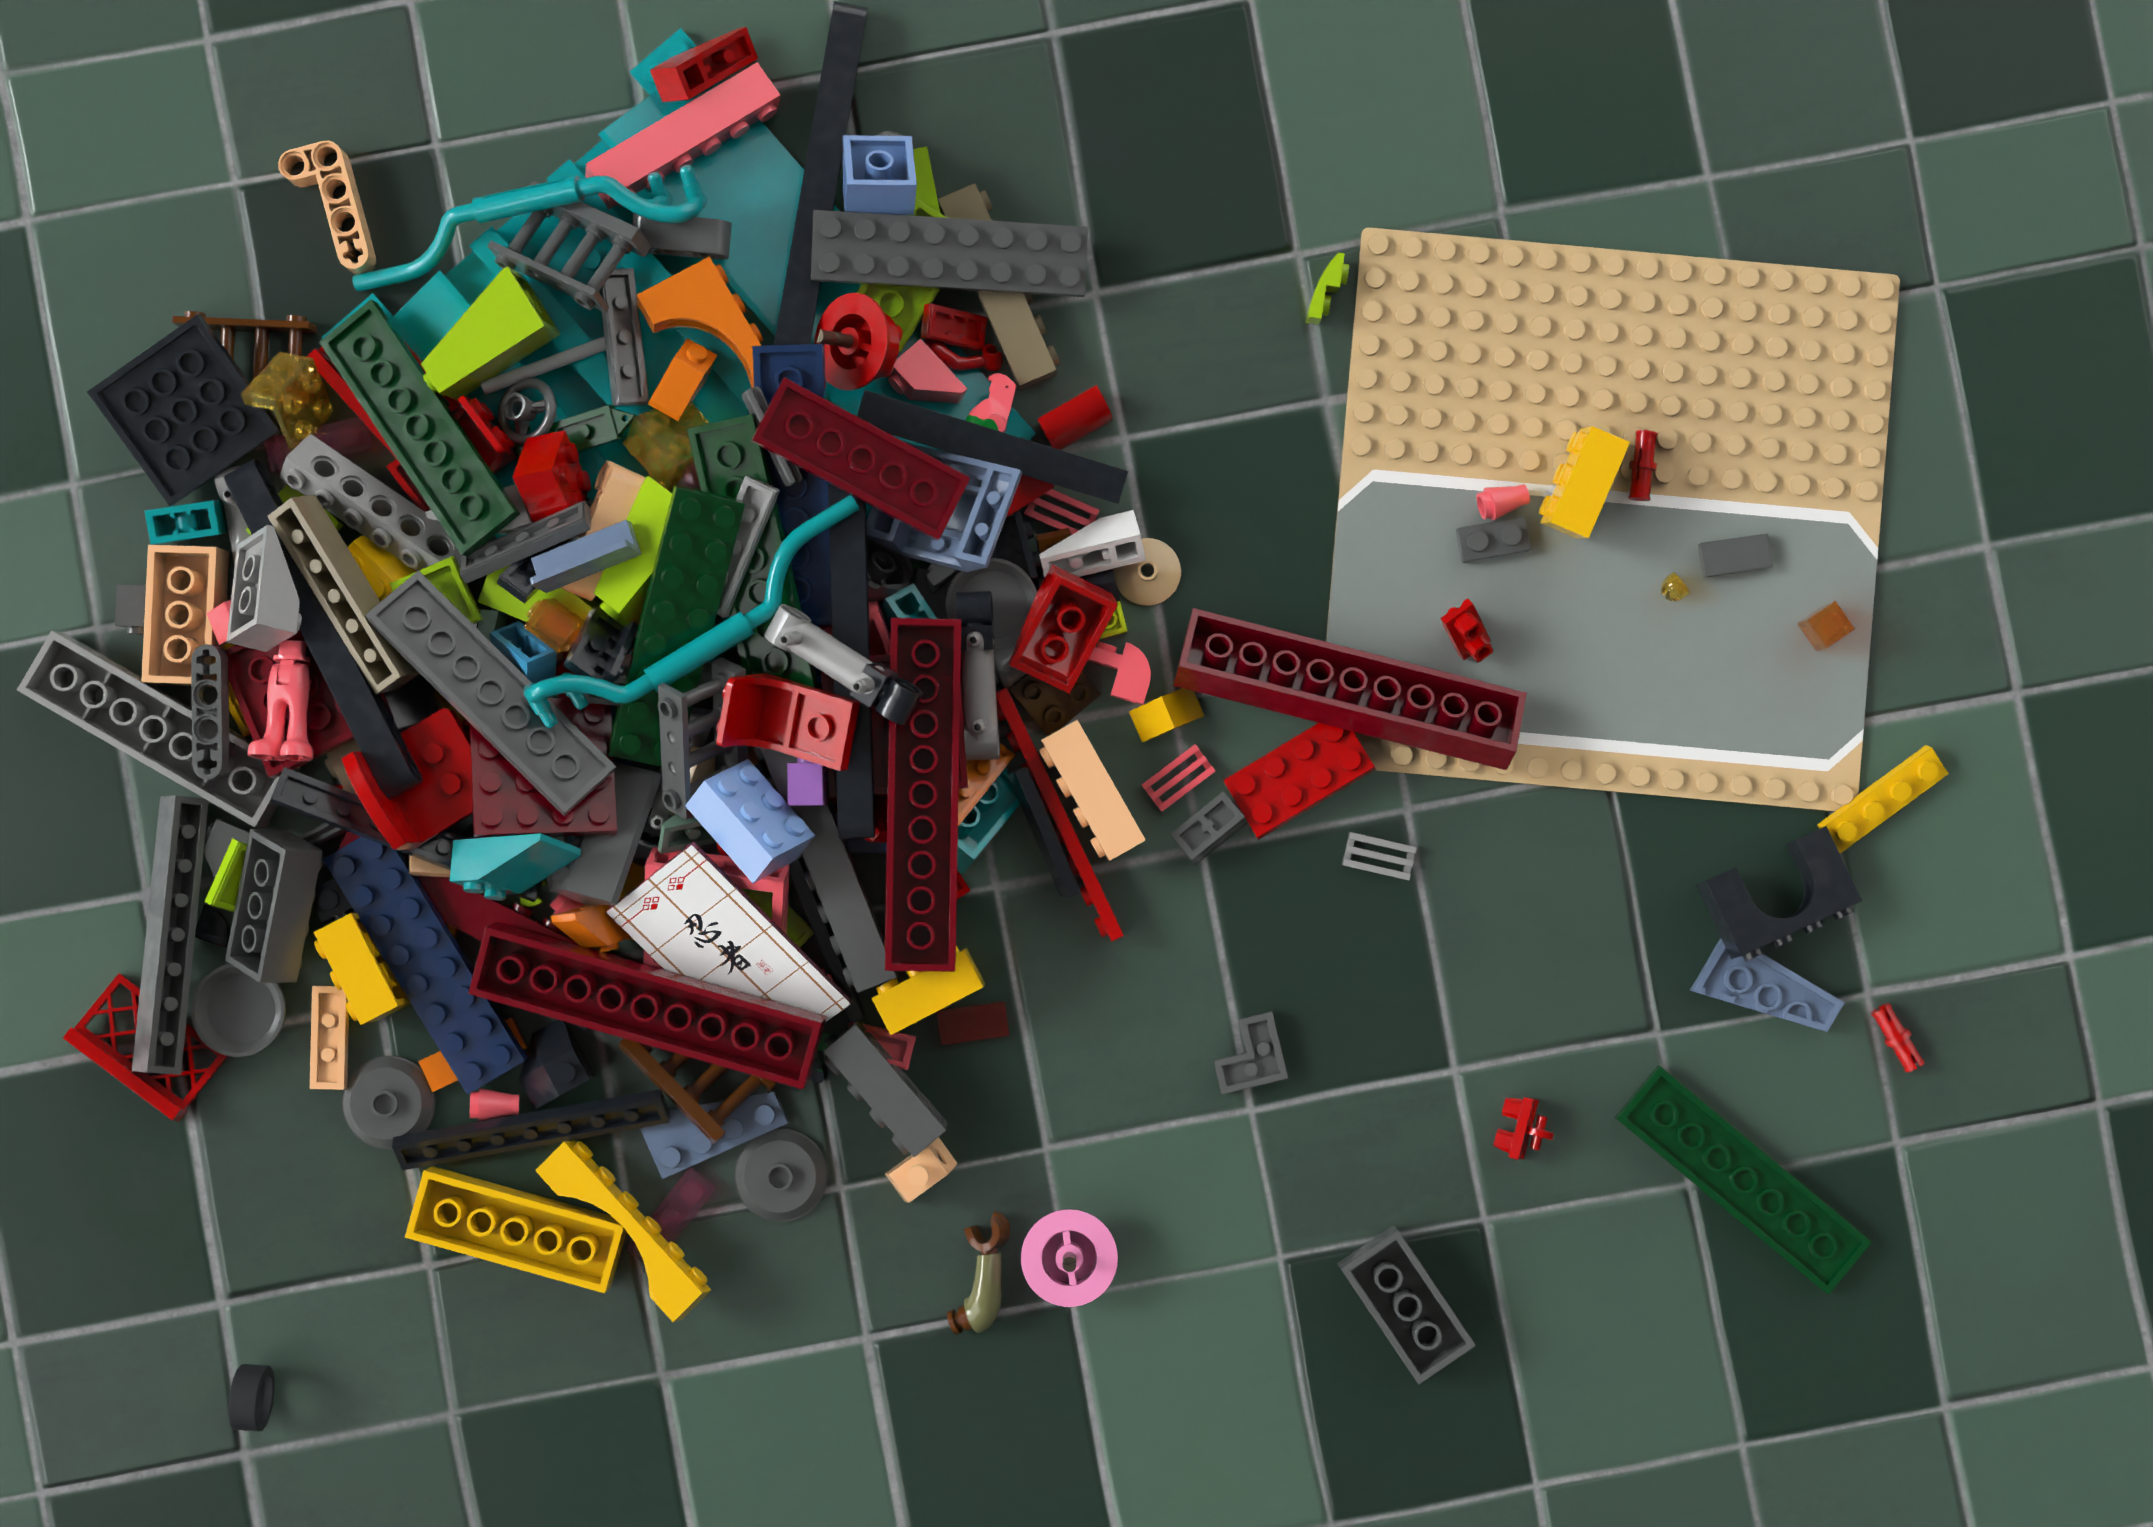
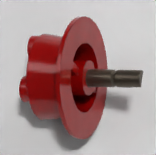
(857, 341)

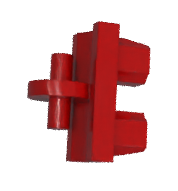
(1467, 632)
(1517, 1142)

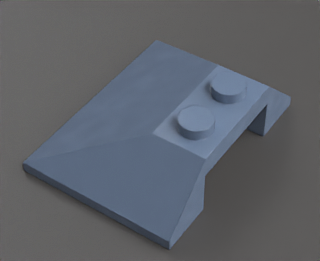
(973, 527)

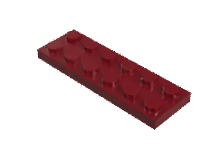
(860, 459)

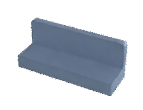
(585, 556)

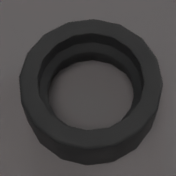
(251, 1397)

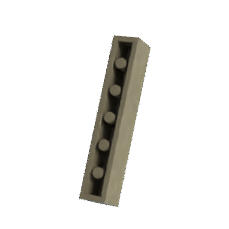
(1008, 313)
(340, 589)

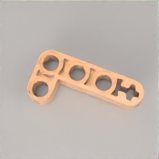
(336, 209)
(612, 504)

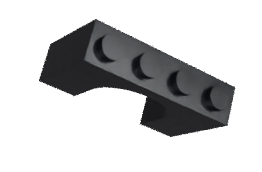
(1826, 893)

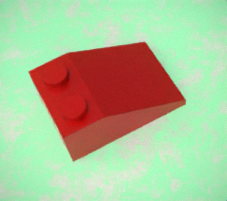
(1062, 628)

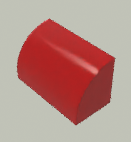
(1075, 419)

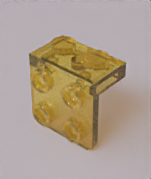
(294, 393)
(663, 443)

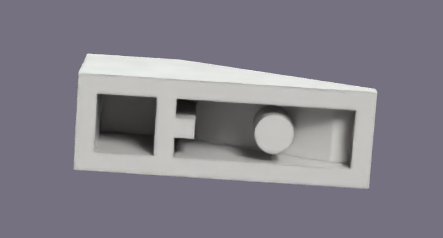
(1098, 546)

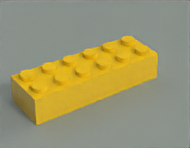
(516, 1229)

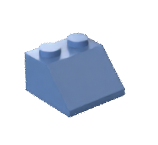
(879, 174)

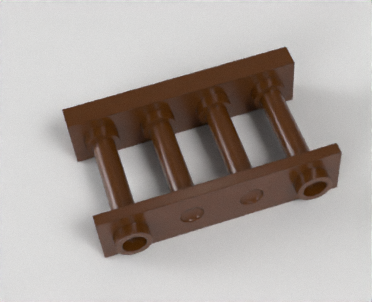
(294, 325)
(687, 1098)

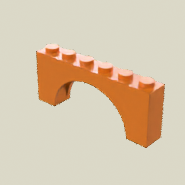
(702, 302)

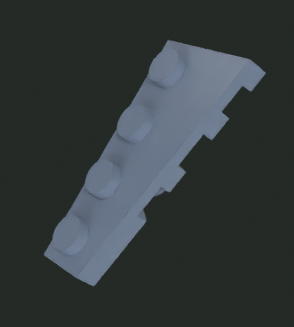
(1766, 988)
(682, 1144)

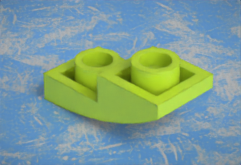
(1334, 275)

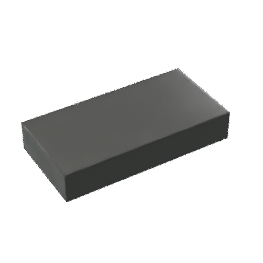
(1735, 555)

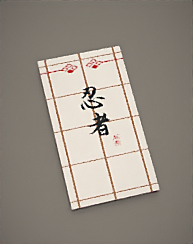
(712, 931)

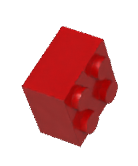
(550, 475)

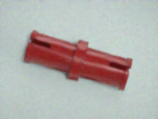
(1642, 465)
(1897, 1037)

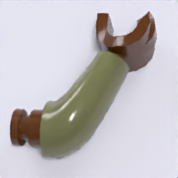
(984, 1302)

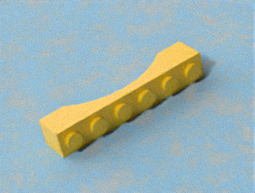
(671, 1280)

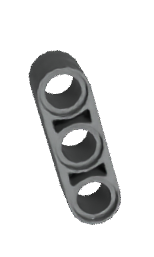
(688, 239)

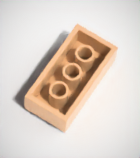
(179, 592)
(1092, 790)

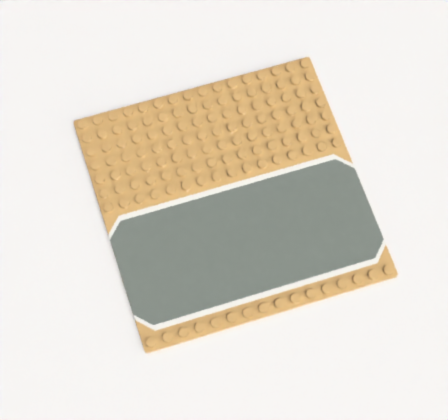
(1766, 422)

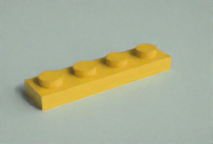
(1884, 798)

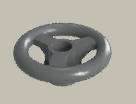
(523, 411)

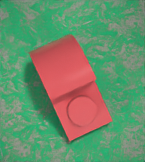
(1132, 674)

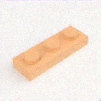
(329, 1038)

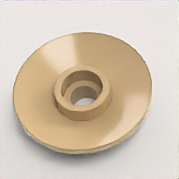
(1152, 589)

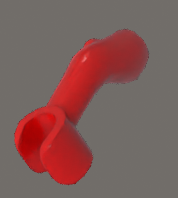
(989, 360)

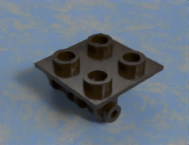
(1050, 705)

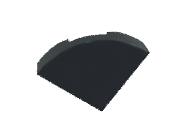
(212, 926)

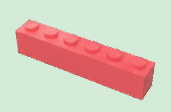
(689, 132)

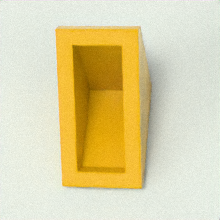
(1166, 713)

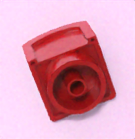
(436, 804)

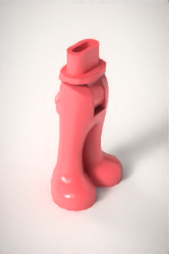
(290, 686)

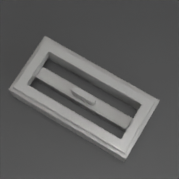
(1408, 862)

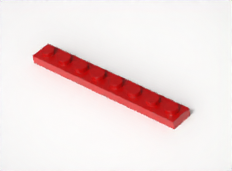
(1077, 859)

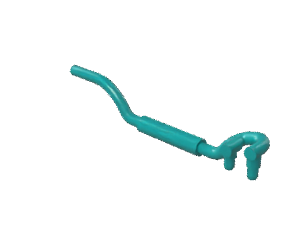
(539, 198)
(701, 648)

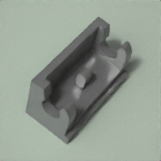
(1209, 828)

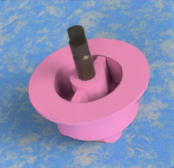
(1069, 1258)

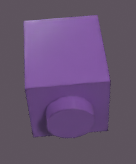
(807, 783)

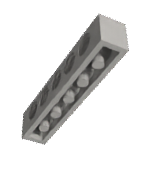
(367, 505)

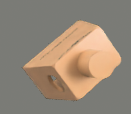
(921, 1172)

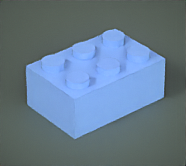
(750, 820)

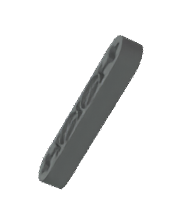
(203, 712)

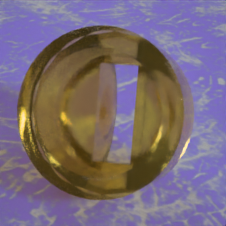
(1674, 588)

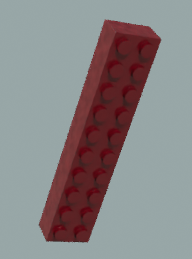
(1350, 689)
(924, 799)
(647, 1004)

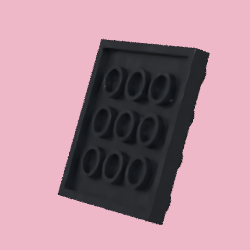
(183, 410)

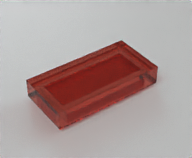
(973, 1023)

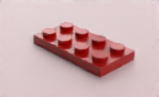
(1298, 776)

